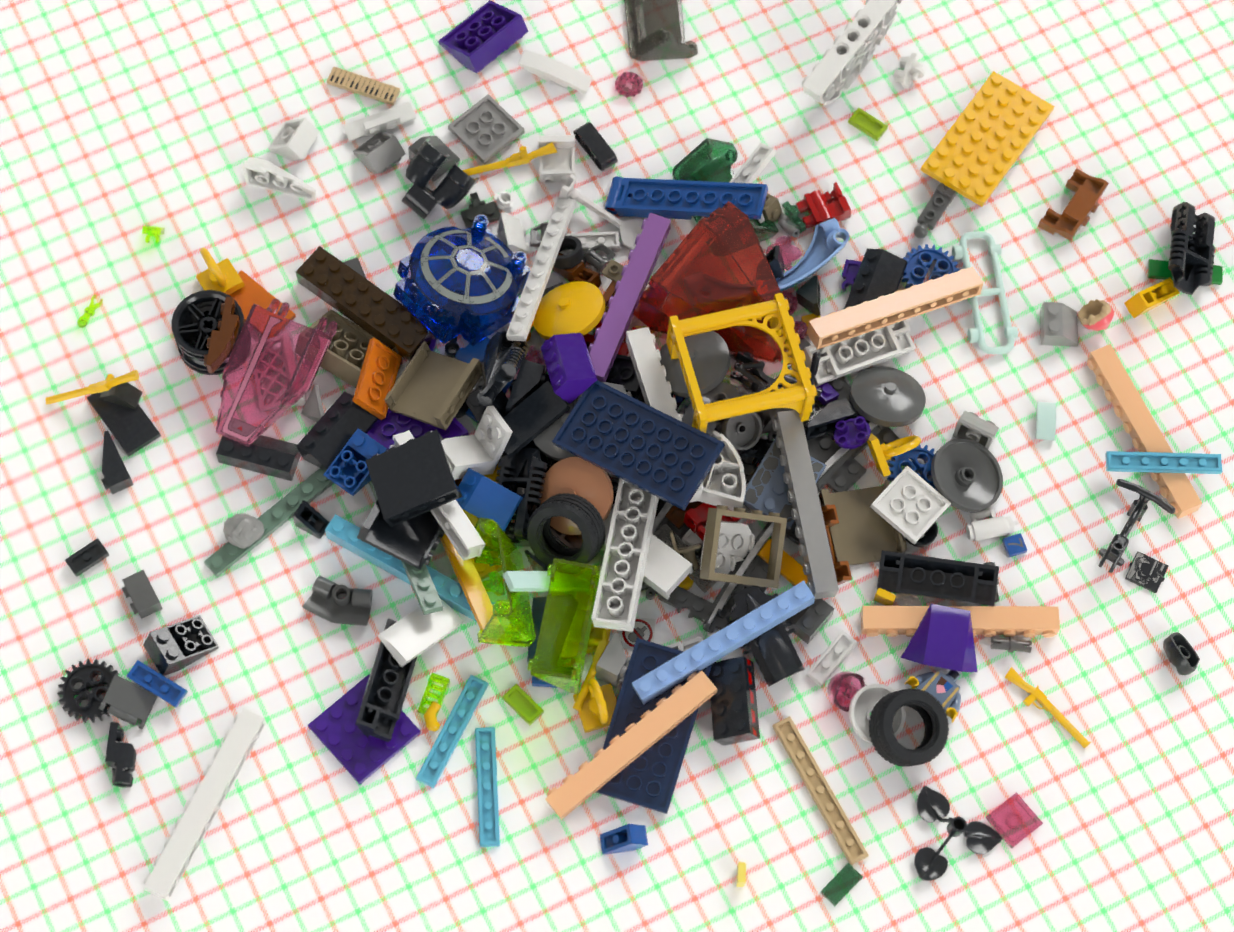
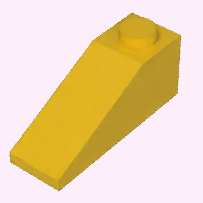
(1151, 297)

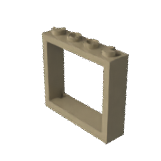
(711, 546)

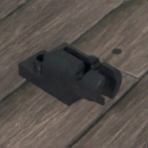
(120, 757)

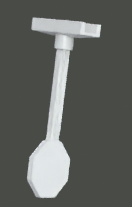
(628, 229)

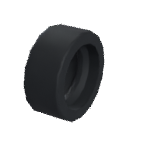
(574, 258)

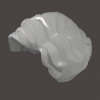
(243, 530)

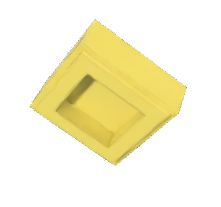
(741, 874)

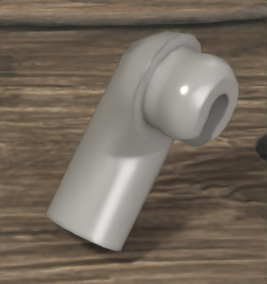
(789, 229)

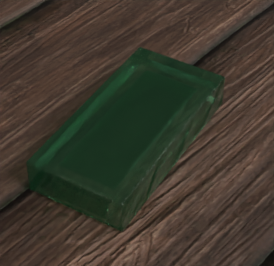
(841, 884)

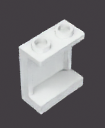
(560, 165)

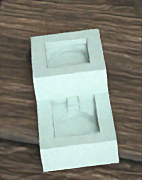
(1045, 421)

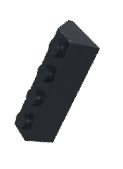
(877, 276)
(334, 430)
(263, 456)

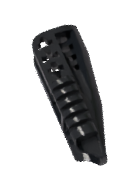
(1191, 259)
(500, 365)
(524, 477)
(772, 649)

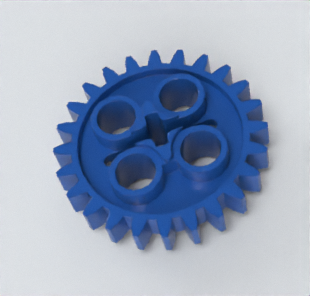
(917, 266)
(914, 454)

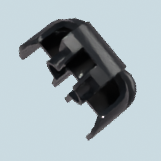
(422, 170)

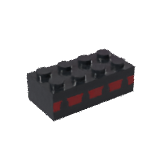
(735, 703)

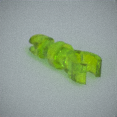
(89, 311)

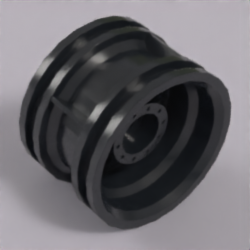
(192, 323)

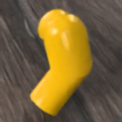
(430, 717)

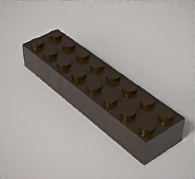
(363, 303)

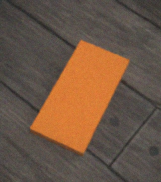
(254, 293)
(377, 378)

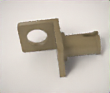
(688, 551)

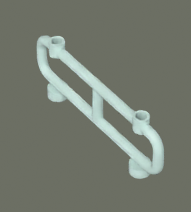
(976, 334)

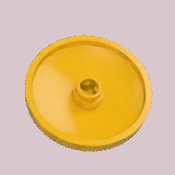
(569, 309)

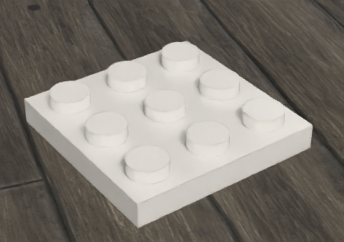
(910, 505)

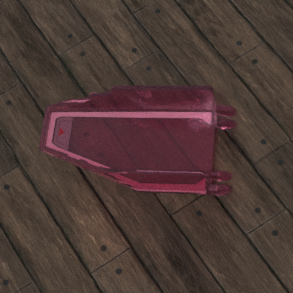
(269, 370)

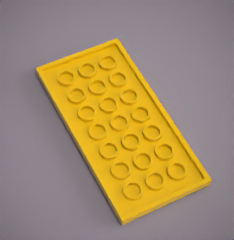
(987, 138)

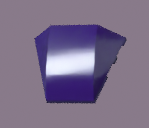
(944, 640)

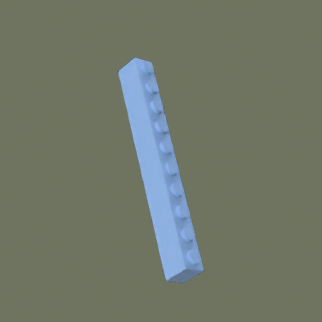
(723, 642)

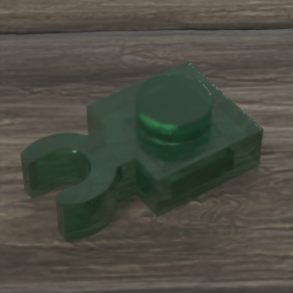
(793, 212)

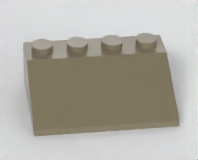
(346, 349)

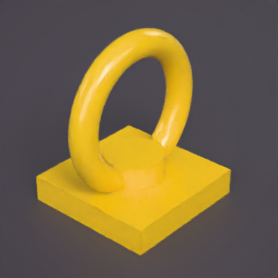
(219, 276)
(884, 452)
(597, 706)

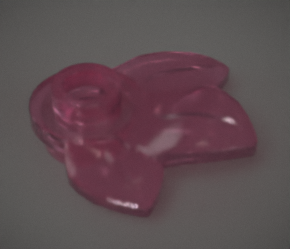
(788, 251)

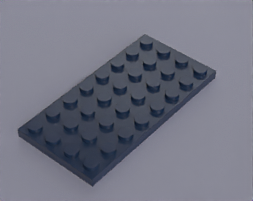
(639, 444)
(654, 774)

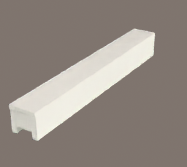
(452, 519)

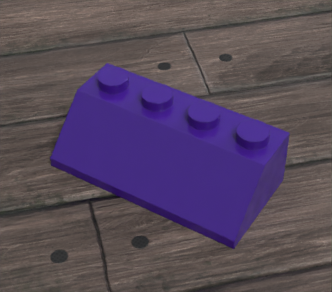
(568, 365)

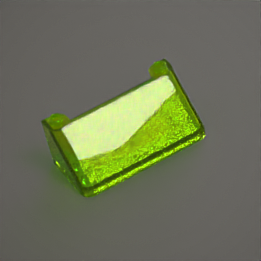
(511, 618)
(566, 624)

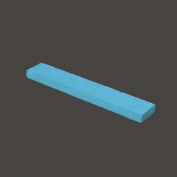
(1163, 462)
(452, 731)
(487, 787)

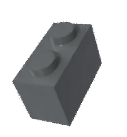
(142, 594)

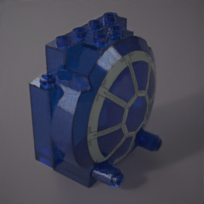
(462, 282)

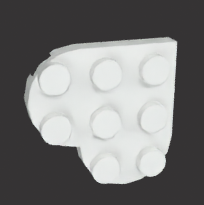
(733, 545)

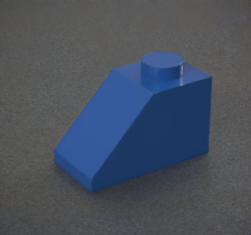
(624, 839)

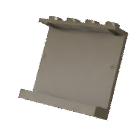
(433, 387)
(860, 529)

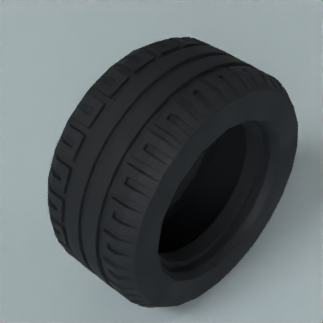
(578, 511)
(934, 721)

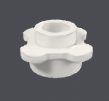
(507, 197)

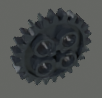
(85, 675)

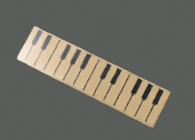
(363, 86)

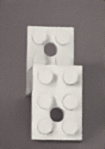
(478, 451)

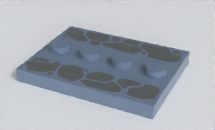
(767, 486)

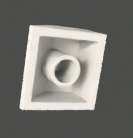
(294, 139)
(512, 233)

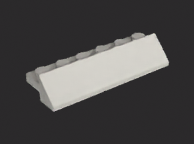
(860, 351)

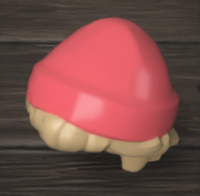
(1096, 315)

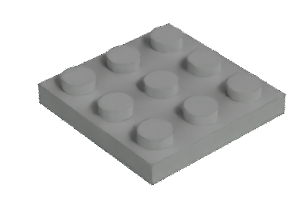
(486, 129)

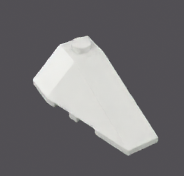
(266, 175)

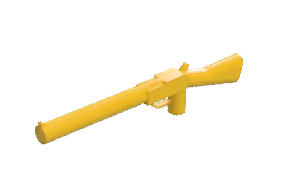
(515, 159)
(98, 387)
(602, 644)
(1037, 694)

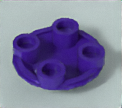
(851, 433)

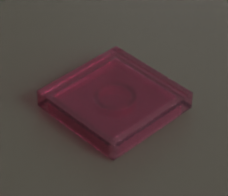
(1014, 820)

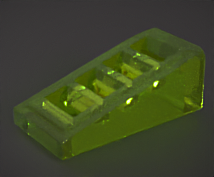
(427, 693)

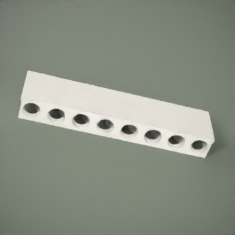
(625, 558)
(664, 566)

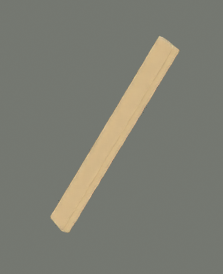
(820, 791)

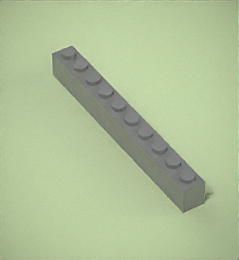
(805, 504)

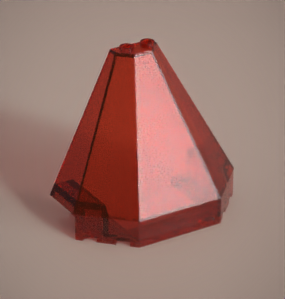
(711, 272)

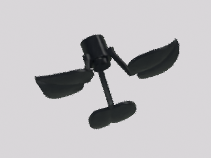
(934, 806)

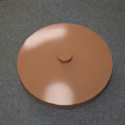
(582, 479)

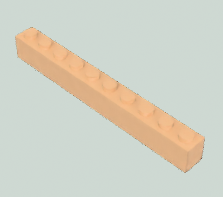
(894, 307)
(1141, 426)
(985, 620)
(630, 745)

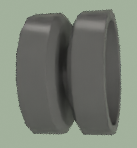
(741, 430)

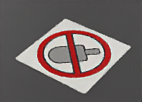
(643, 628)

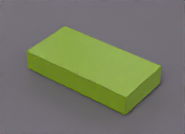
(868, 124)
(523, 704)

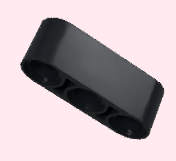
(595, 146)

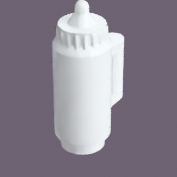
(989, 527)

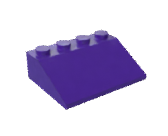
(484, 35)

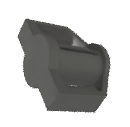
(603, 262)

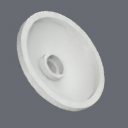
(863, 704)

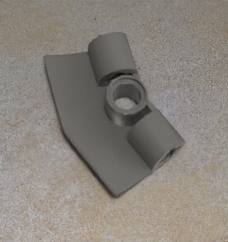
(350, 610)

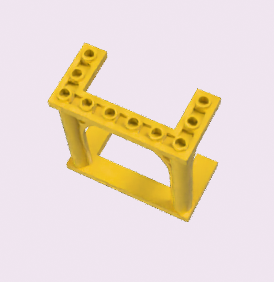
(794, 396)

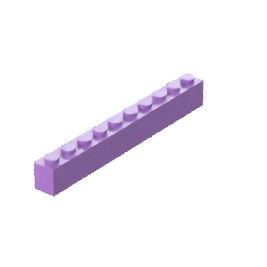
(628, 293)

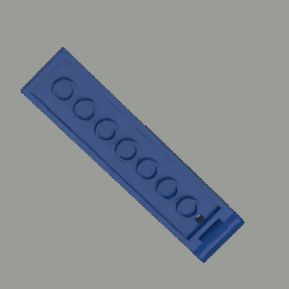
(682, 198)

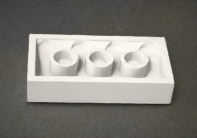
(418, 632)

